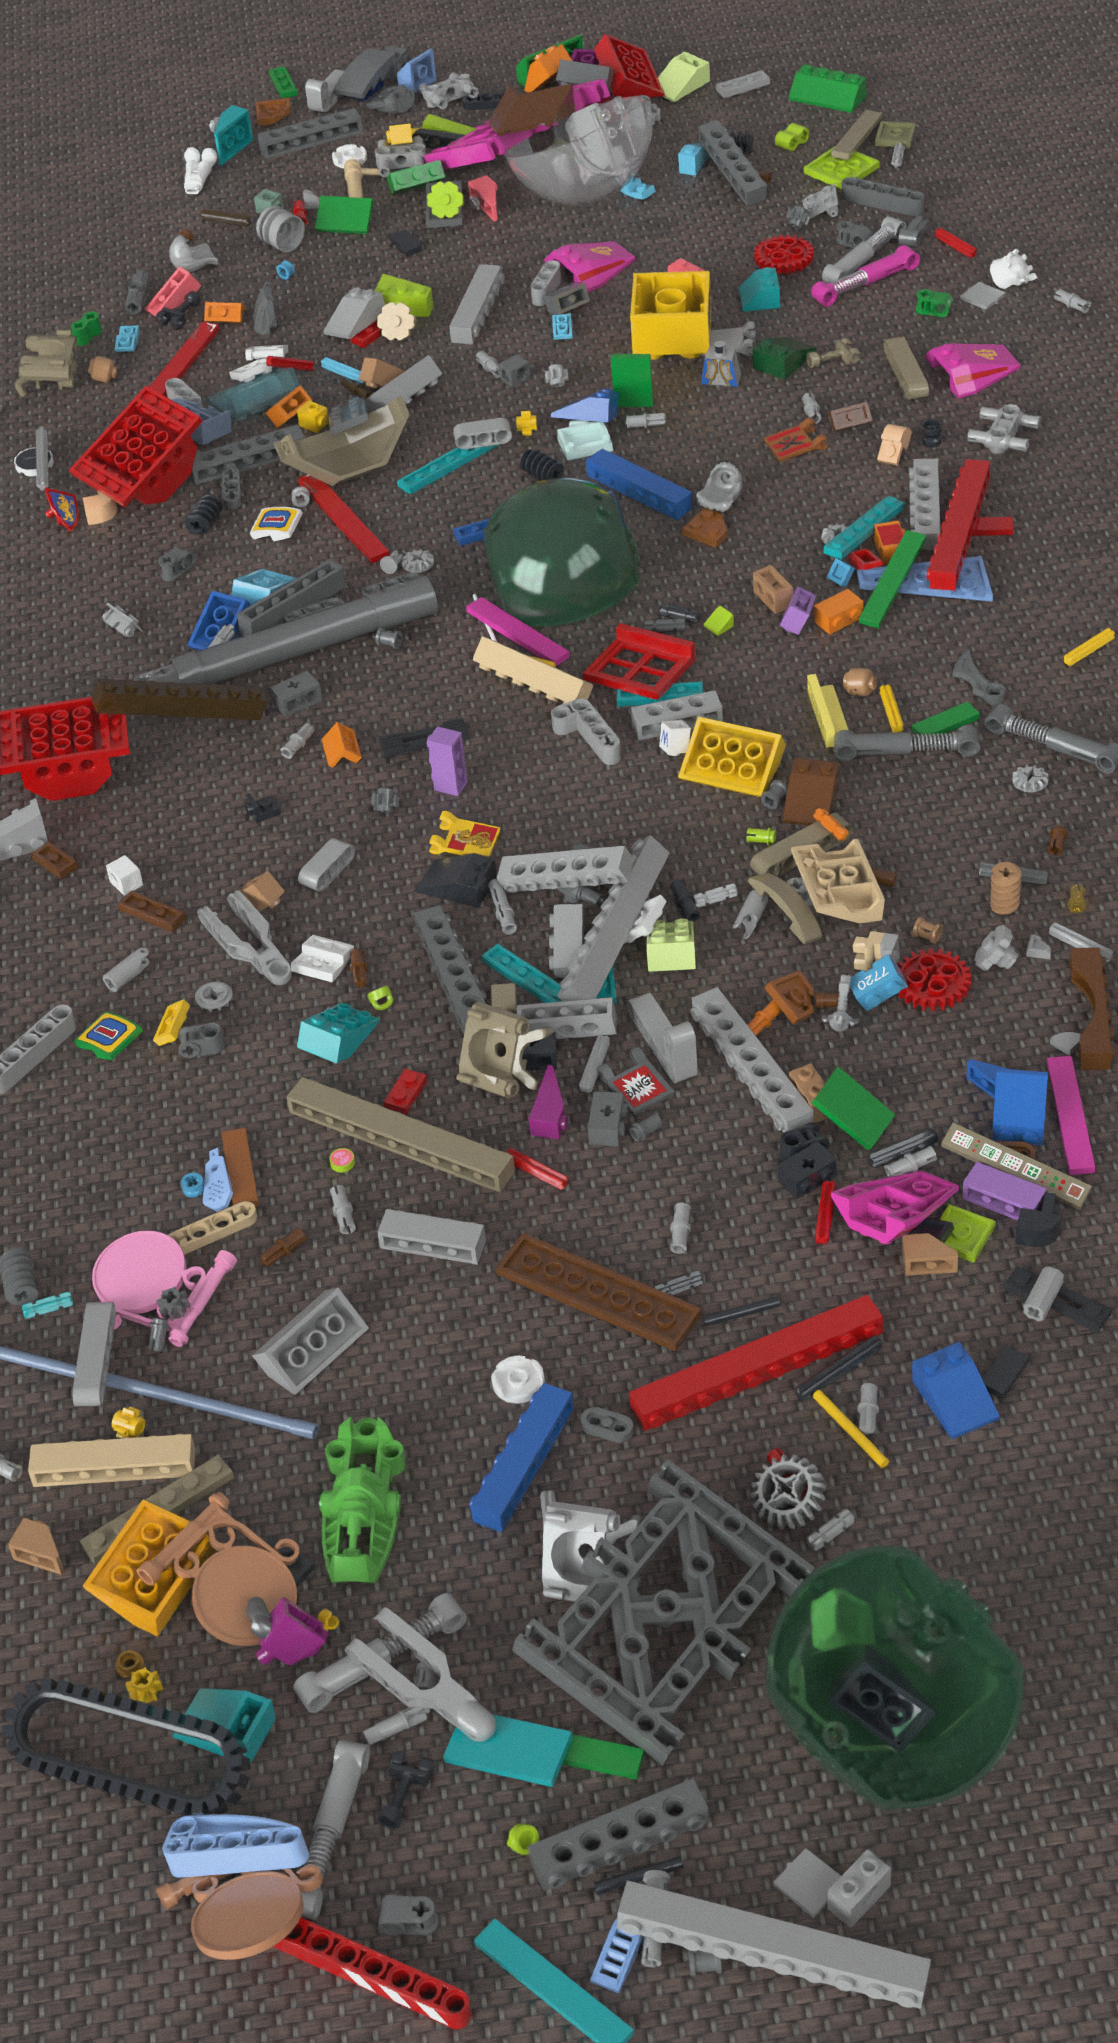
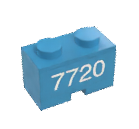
(877, 983)

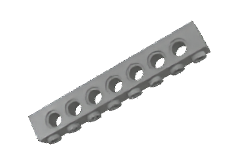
(751, 1061)

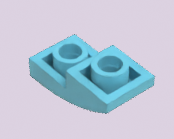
(638, 190)
(562, 326)
(127, 338)

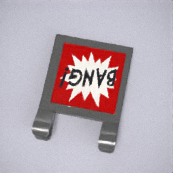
(640, 1085)

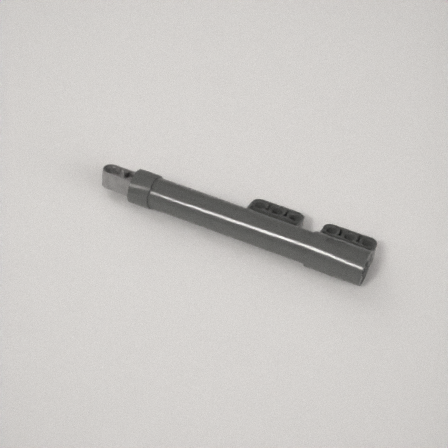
(305, 631)

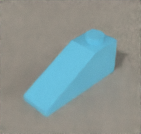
(692, 158)

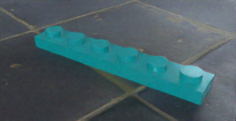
(863, 527)

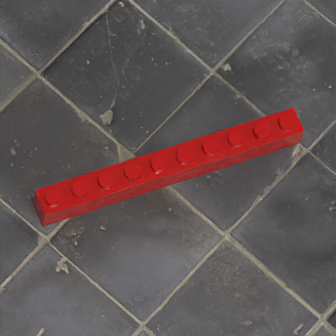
(959, 525)
(755, 1362)

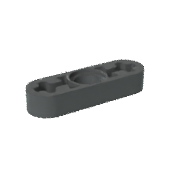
(229, 483)

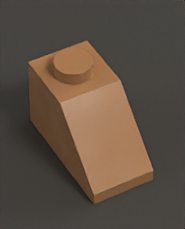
(378, 373)
(263, 891)
(927, 1255)
(35, 1546)

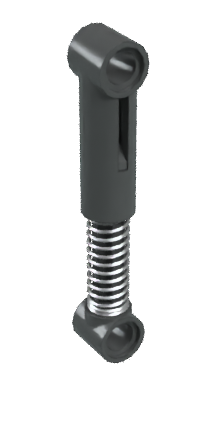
(849, 745)
(1102, 755)

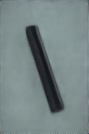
(838, 1368)

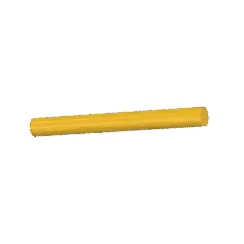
(850, 1428)

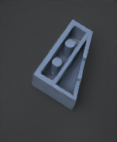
(214, 423)

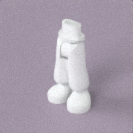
(196, 169)

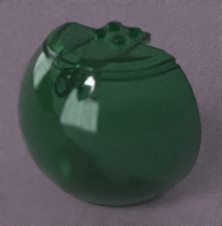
(560, 552)
(938, 1644)

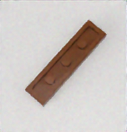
(239, 1166)

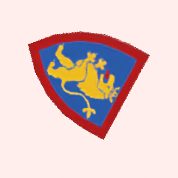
(64, 507)

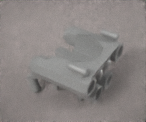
(564, 1545)

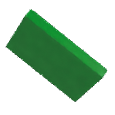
(344, 214)
(632, 379)
(853, 1108)

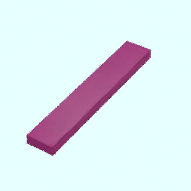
(517, 631)
(1070, 1115)

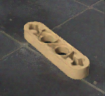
(213, 1232)

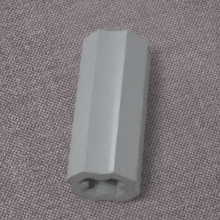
(1043, 1293)

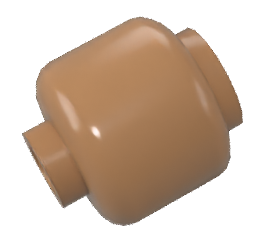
(102, 369)
(859, 681)

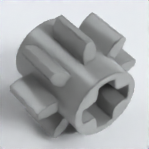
(556, 375)

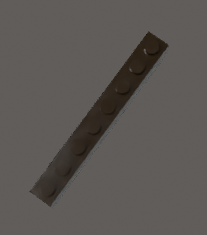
(178, 699)

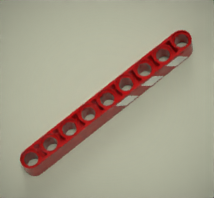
(383, 1983)

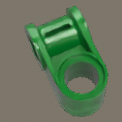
(933, 302)

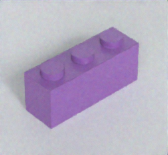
(447, 761)
(1001, 1191)

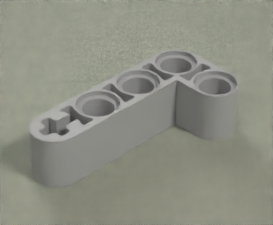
(321, 93)
(583, 717)

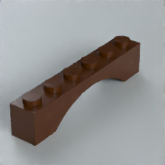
(1095, 1042)

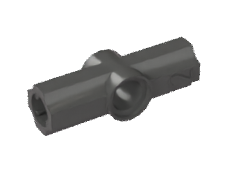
(137, 292)

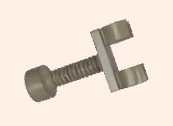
(845, 352)

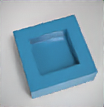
(840, 572)

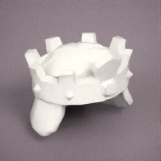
(1011, 270)

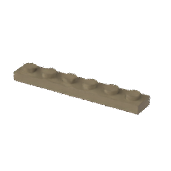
(171, 1498)

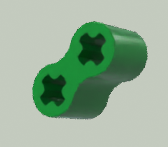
(86, 328)

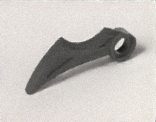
(981, 686)

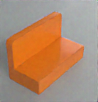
(224, 312)
(340, 743)

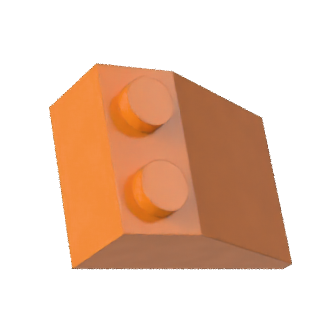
(545, 67)

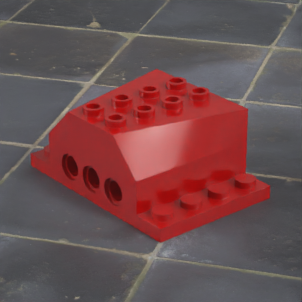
(142, 451)
(61, 747)

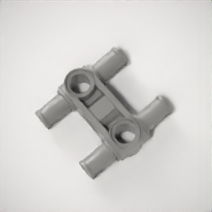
(459, 87)
(388, 158)
(1004, 428)

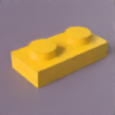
(171, 1022)

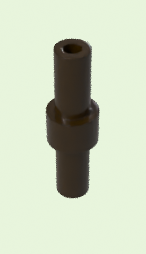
(356, 388)

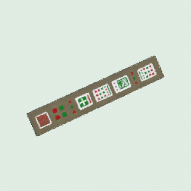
(990, 1153)

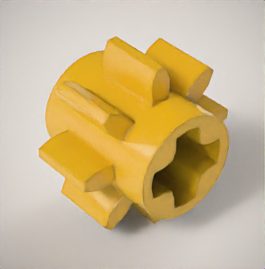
(526, 423)
(128, 1423)
(144, 1685)

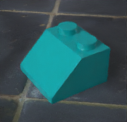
(760, 291)

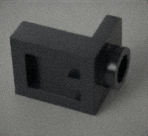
(262, 809)

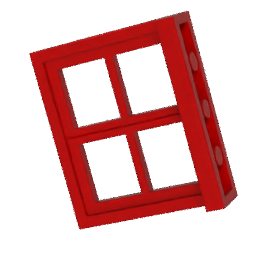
(650, 644)

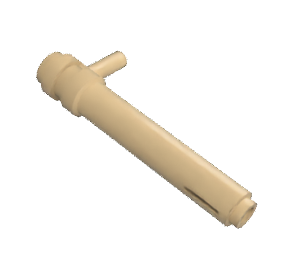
(353, 176)

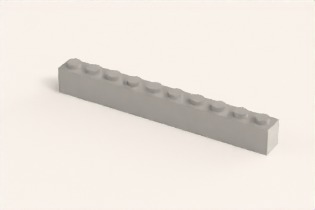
(613, 923)
(773, 1944)

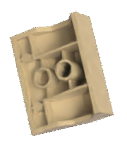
(840, 882)

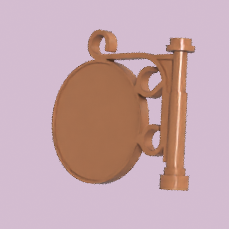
(228, 1576)
(244, 1912)

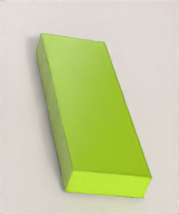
(440, 124)

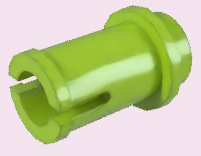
(762, 836)

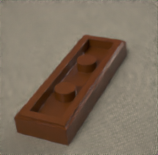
(152, 911)

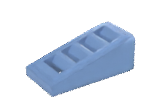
(622, 1940)

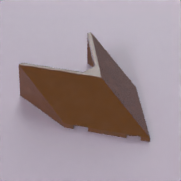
(528, 110)

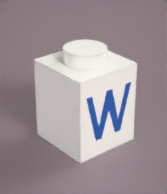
(674, 737)

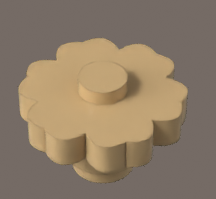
(396, 321)

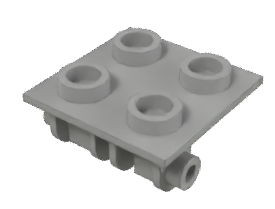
(822, 201)

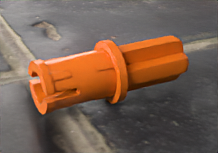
(764, 1017)

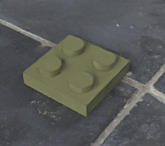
(895, 132)

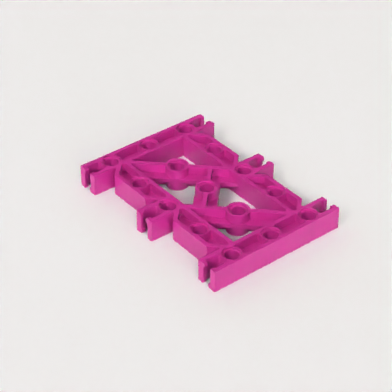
(485, 144)

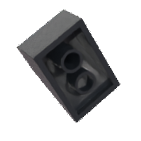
(459, 879)
(880, 1699)

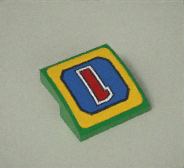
(108, 1035)

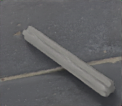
(42, 458)

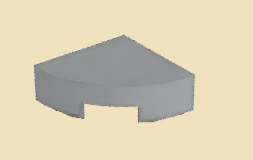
(311, 200)
(1038, 948)
(1066, 1042)

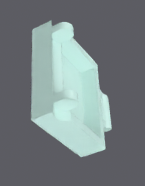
(584, 439)

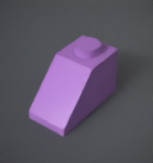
(797, 610)

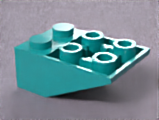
(336, 1032)
(236, 1710)

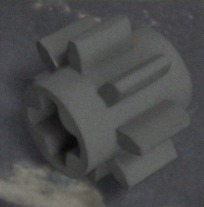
(798, 217)
(385, 800)
(173, 1303)

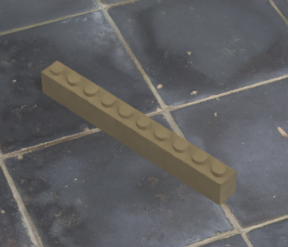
(401, 1134)

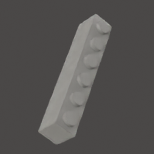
(476, 304)

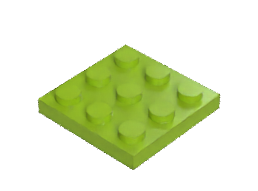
(834, 170)

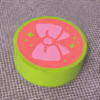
(342, 1160)

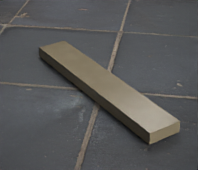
(857, 134)

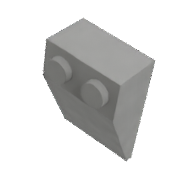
(355, 313)

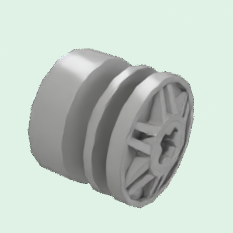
(280, 228)

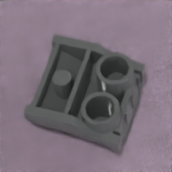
(393, 100)
(264, 311)

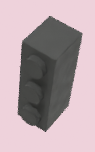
(577, 73)

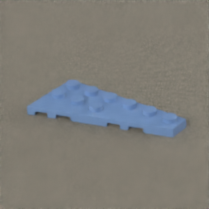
(971, 585)

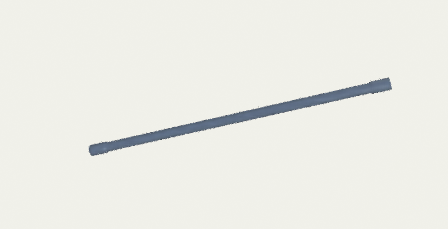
(294, 1426)

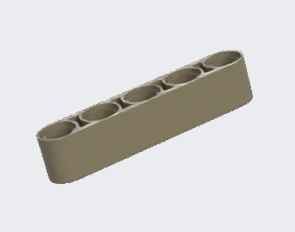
(906, 368)
(779, 858)

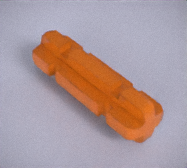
(831, 824)

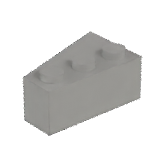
(22, 832)
(567, 937)

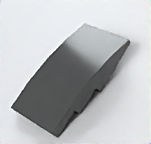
(364, 73)

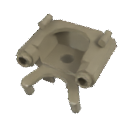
(52, 364)
(483, 1050)

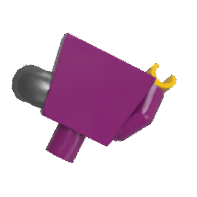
(288, 1630)

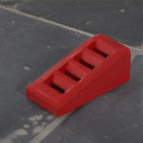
(864, 559)

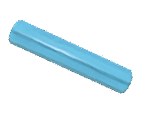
(341, 369)

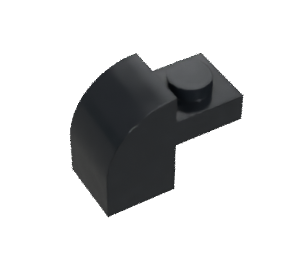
(1039, 1227)

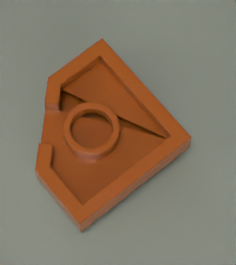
(272, 111)
(706, 528)
(793, 996)

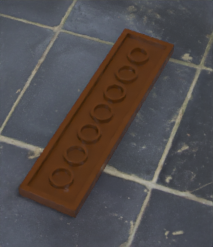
(599, 1291)

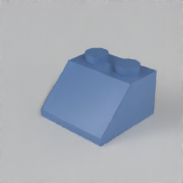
(418, 71)

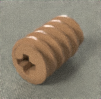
(1005, 888)

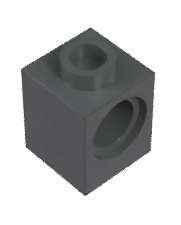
(514, 370)

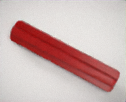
(955, 242)
(283, 362)
(538, 1169)
(825, 1213)

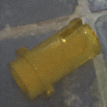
(1077, 902)

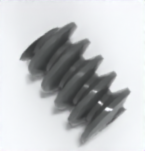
(18, 1277)

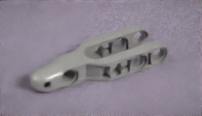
(266, 959)
(446, 1697)

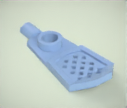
(217, 1183)

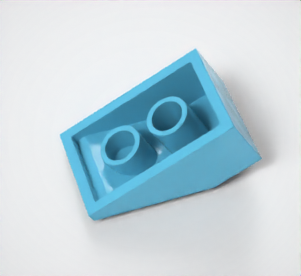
(259, 585)

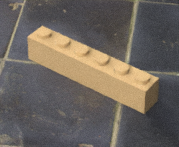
(530, 672)
(111, 1460)

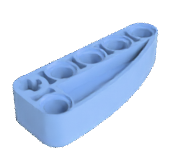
(232, 1845)

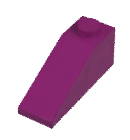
(548, 1112)

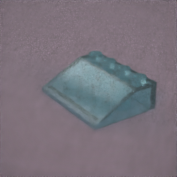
(255, 394)

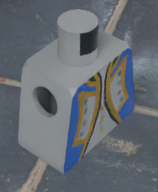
(721, 366)

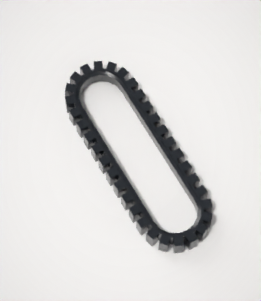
(135, 1711)

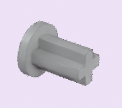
(389, 564)

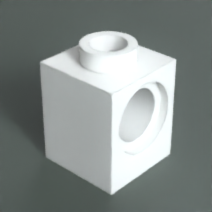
(124, 875)

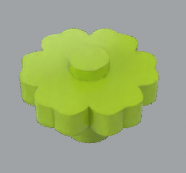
(445, 200)

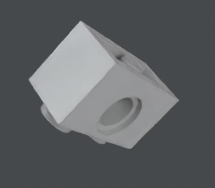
(859, 1888)

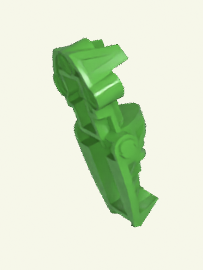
(360, 1500)

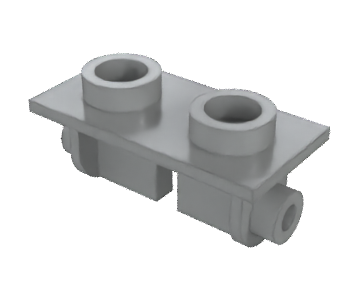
(116, 616)

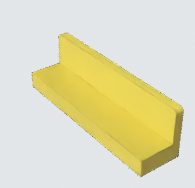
(826, 709)

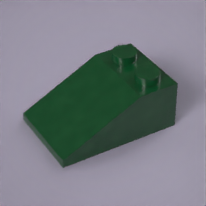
(780, 356)

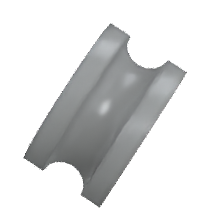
(300, 491)

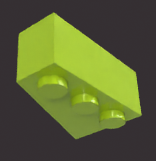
(411, 294)

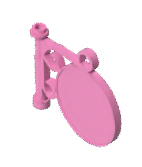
(143, 1265)

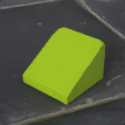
(719, 621)

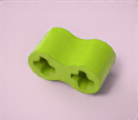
(792, 137)

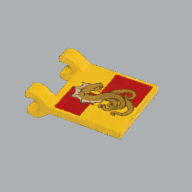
(464, 837)

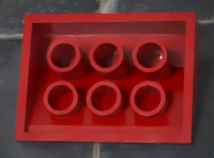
(631, 67)

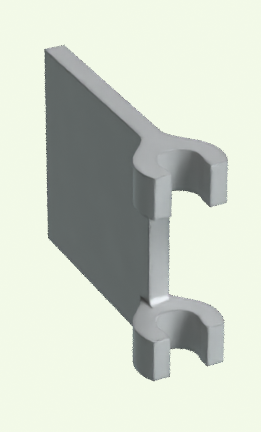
(735, 338)

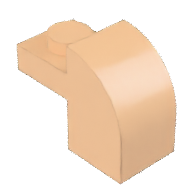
(895, 440)
(99, 508)

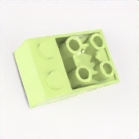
(683, 76)
(671, 946)

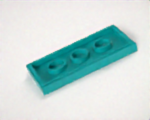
(514, 1751)

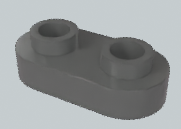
(608, 1425)

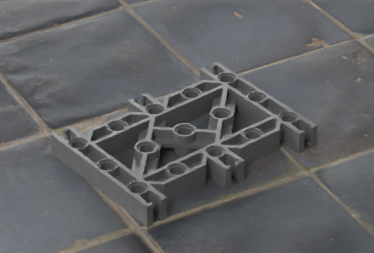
(636, 1700)

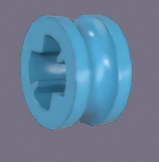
(285, 270)
(190, 1179)

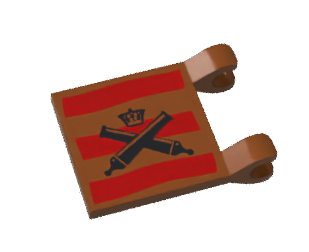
(795, 441)

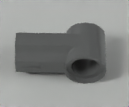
(912, 234)

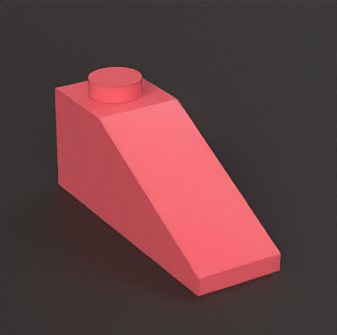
(485, 191)
(173, 291)

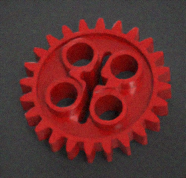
(784, 254)
(934, 979)

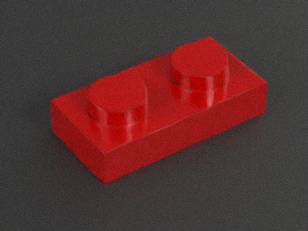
(405, 1091)

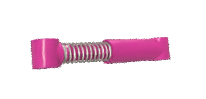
(902, 259)

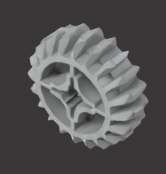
(779, 1499)

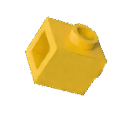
(312, 416)

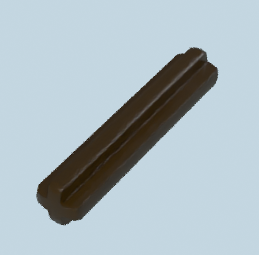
(225, 217)

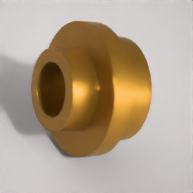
(126, 1658)

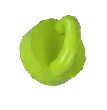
(378, 994)
(521, 1837)

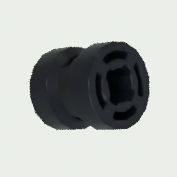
(932, 436)

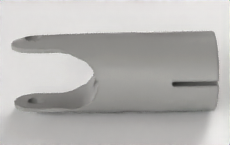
(751, 912)
(126, 970)

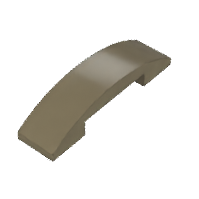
(794, 906)

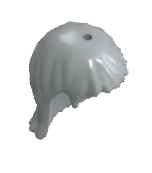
(190, 257)
(720, 488)

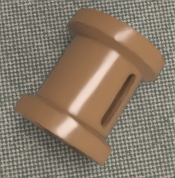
(921, 925)

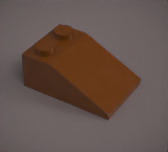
(810, 787)

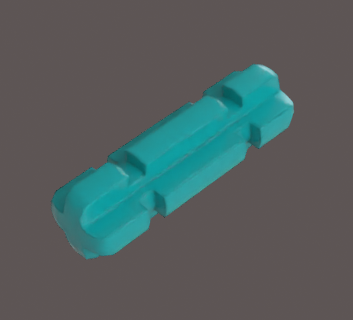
(47, 1305)

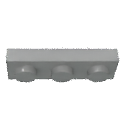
(742, 84)

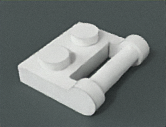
(263, 351)

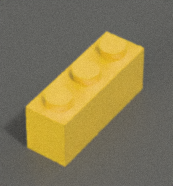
(399, 135)

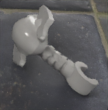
(840, 1019)

